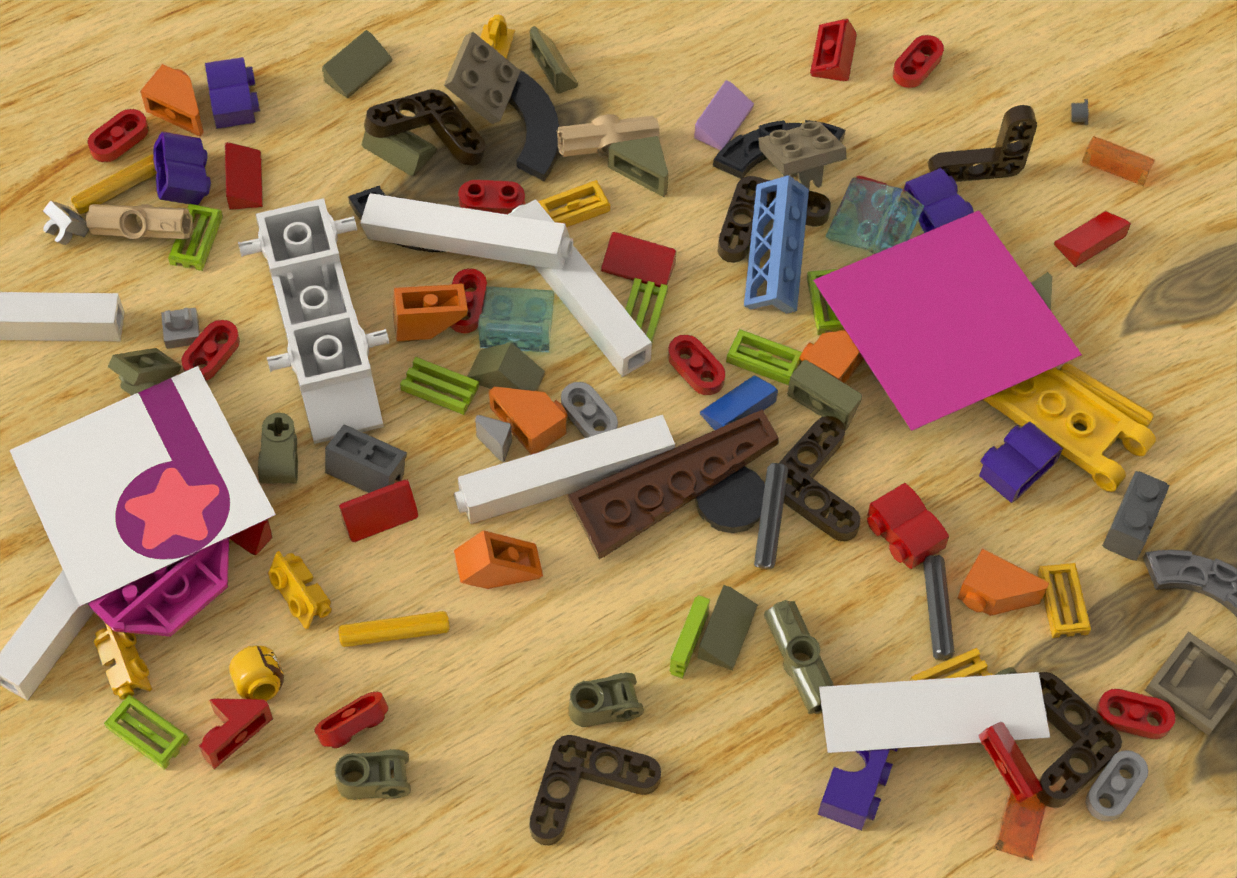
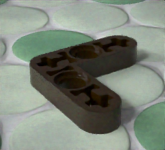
(431, 109)
(999, 162)
(745, 204)
(803, 475)
(1083, 736)
(573, 771)

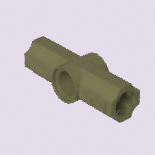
(792, 638)

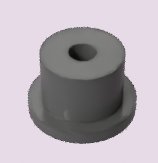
(1079, 112)

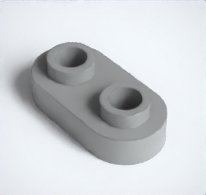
(592, 413)
(1116, 788)

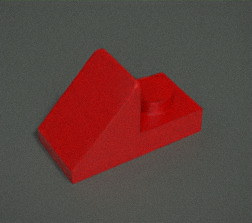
(241, 722)

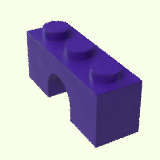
(850, 795)

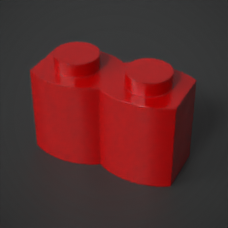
(907, 526)

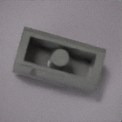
(1136, 515)

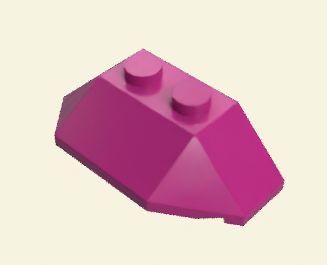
(168, 596)

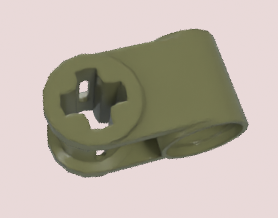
(278, 453)
(613, 700)
(376, 775)

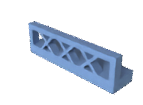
(783, 240)

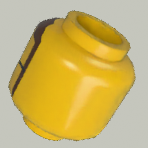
(256, 673)

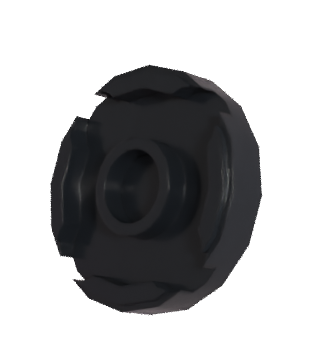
(734, 502)

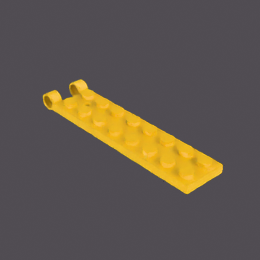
(1056, 404)

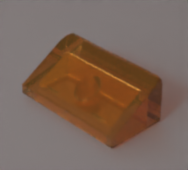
(1118, 160)
(1020, 826)

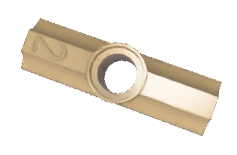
(602, 132)
(122, 221)

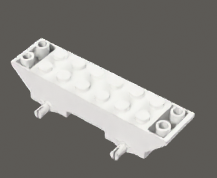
(318, 316)

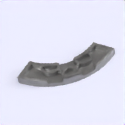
(1194, 573)

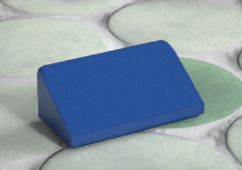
(740, 402)

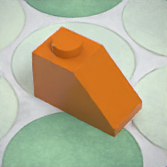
(172, 98)
(427, 310)
(834, 354)
(532, 416)
(497, 561)
(1000, 586)

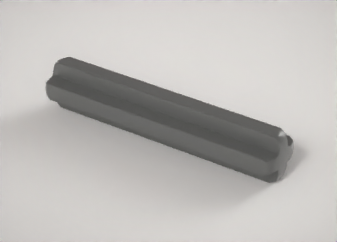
(771, 516)
(938, 607)

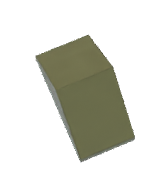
(641, 162)
(506, 368)

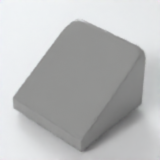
(494, 435)

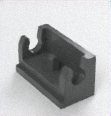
(363, 460)

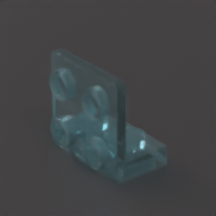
(874, 216)
(517, 317)

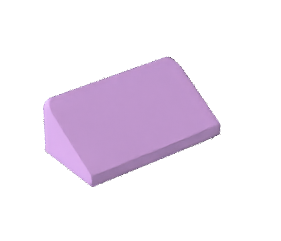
(723, 116)

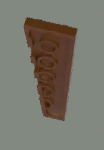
(650, 491)

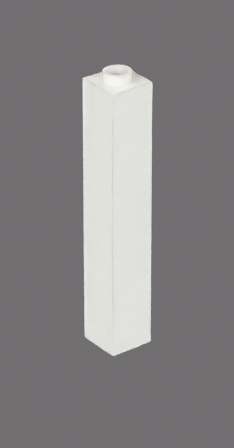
(467, 231)
(594, 305)
(60, 316)
(560, 469)
(42, 639)

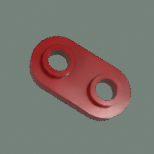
(913, 66)
(116, 135)
(491, 196)
(475, 300)
(208, 352)
(699, 365)
(1134, 713)
(359, 714)

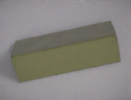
(551, 61)
(355, 64)
(401, 150)
(823, 393)
(727, 628)

